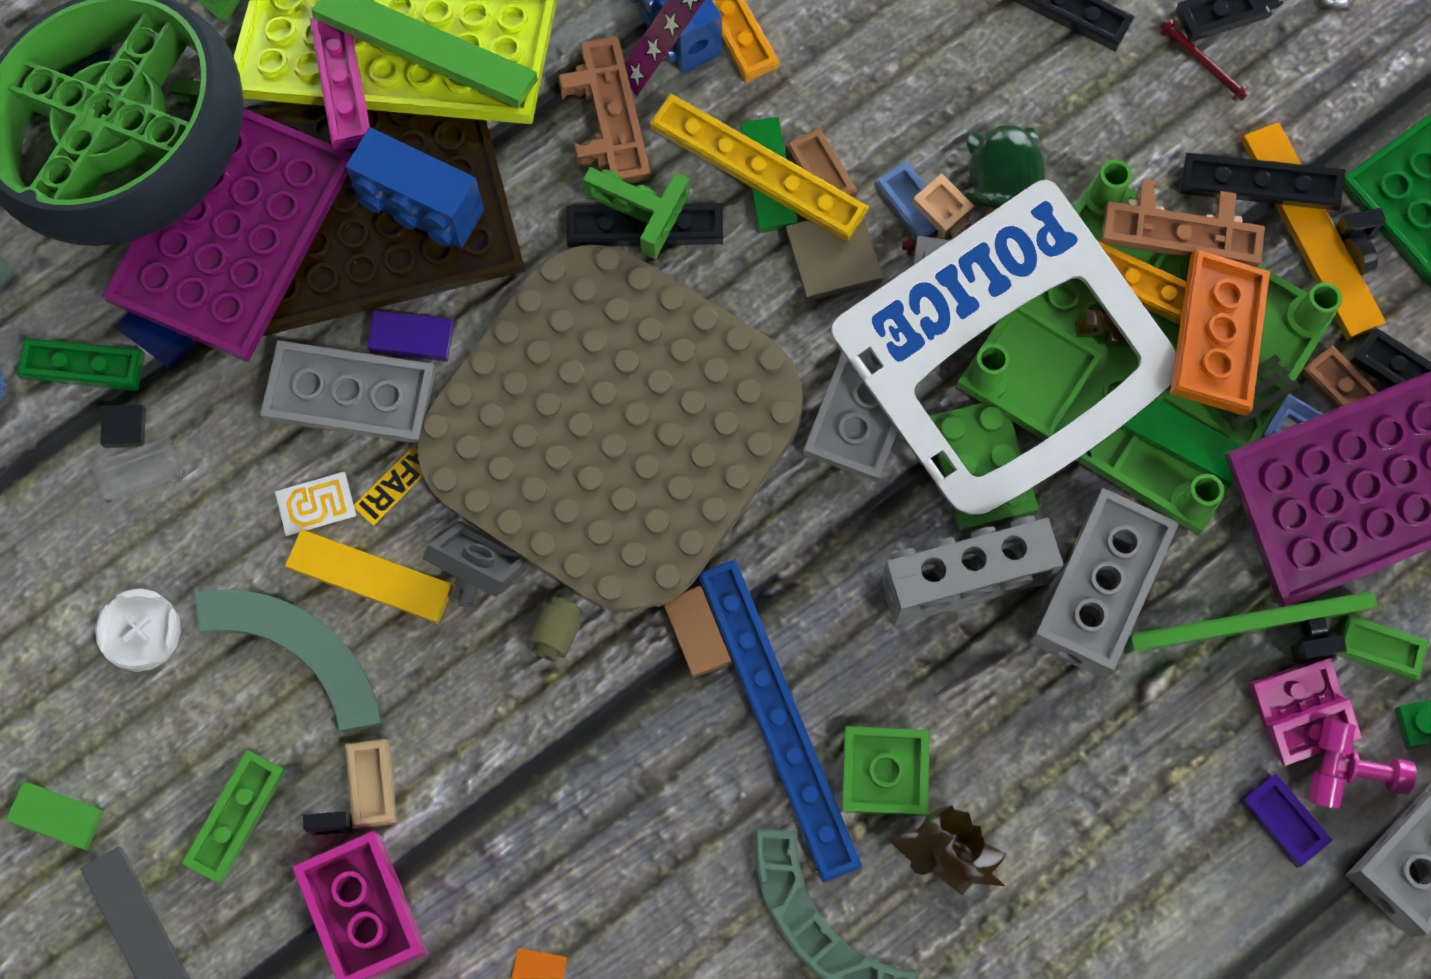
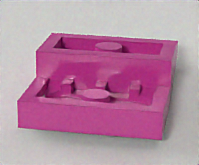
(1295, 707)

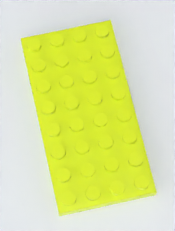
(281, 64)

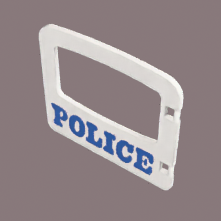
(966, 289)

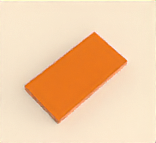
(1220, 333)

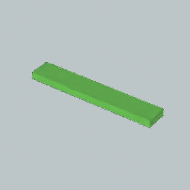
(429, 48)
(1249, 622)

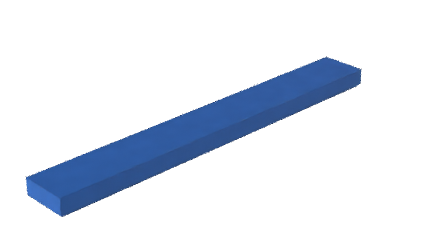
(779, 722)

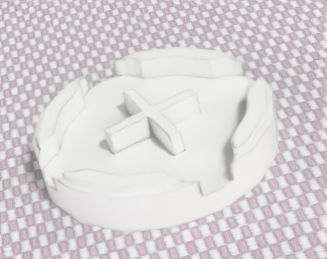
(138, 630)

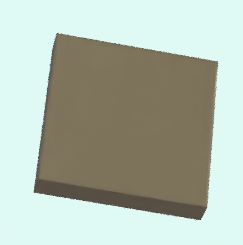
(831, 264)

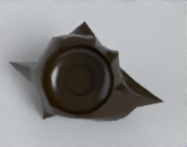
(951, 850)

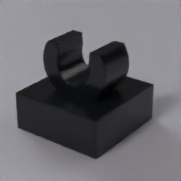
(1317, 642)

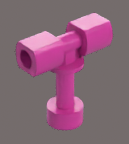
(1343, 765)

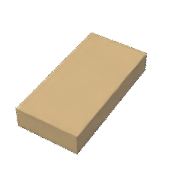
(370, 784)

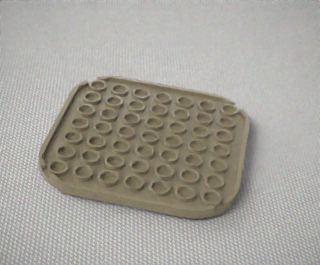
(611, 427)

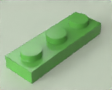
(234, 817)

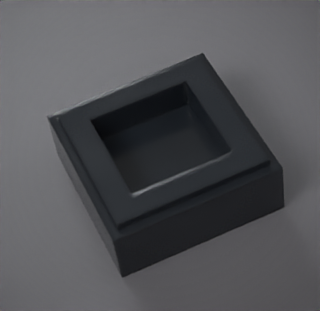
(1362, 223)
(123, 426)
(327, 823)

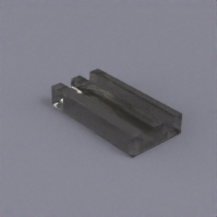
(1279, 375)

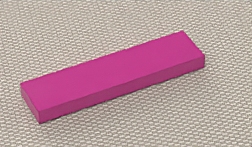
(340, 85)

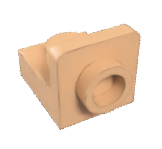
(944, 207)

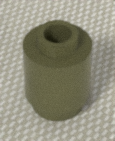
(555, 629)

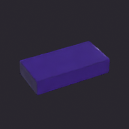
(410, 336)
(1286, 820)

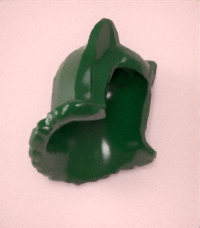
(1003, 164)

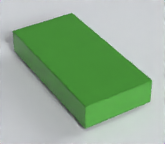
(1383, 648)
(55, 815)

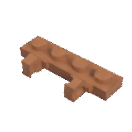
(606, 82)
(1153, 229)

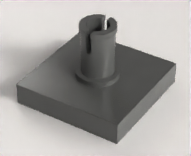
(475, 561)

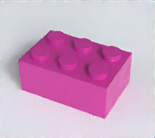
(360, 909)

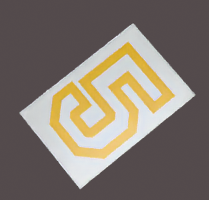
(315, 503)

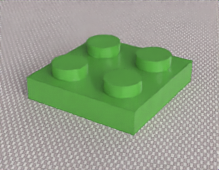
(885, 771)

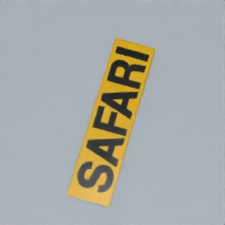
(390, 487)

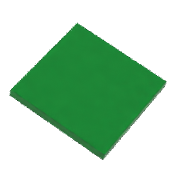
(1400, 184)

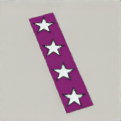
(659, 40)

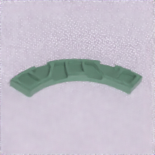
(302, 635)
(800, 921)

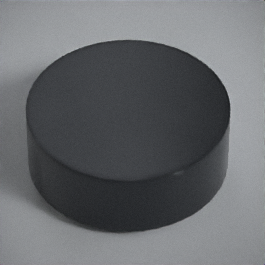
(1362, 253)

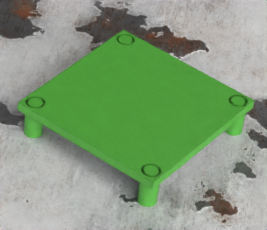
(1050, 377)

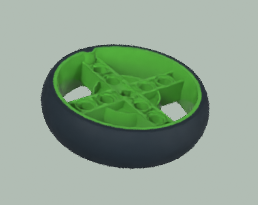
(114, 119)

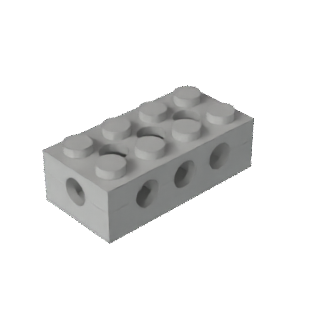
(1031, 564)
(1130, 576)
(1385, 869)

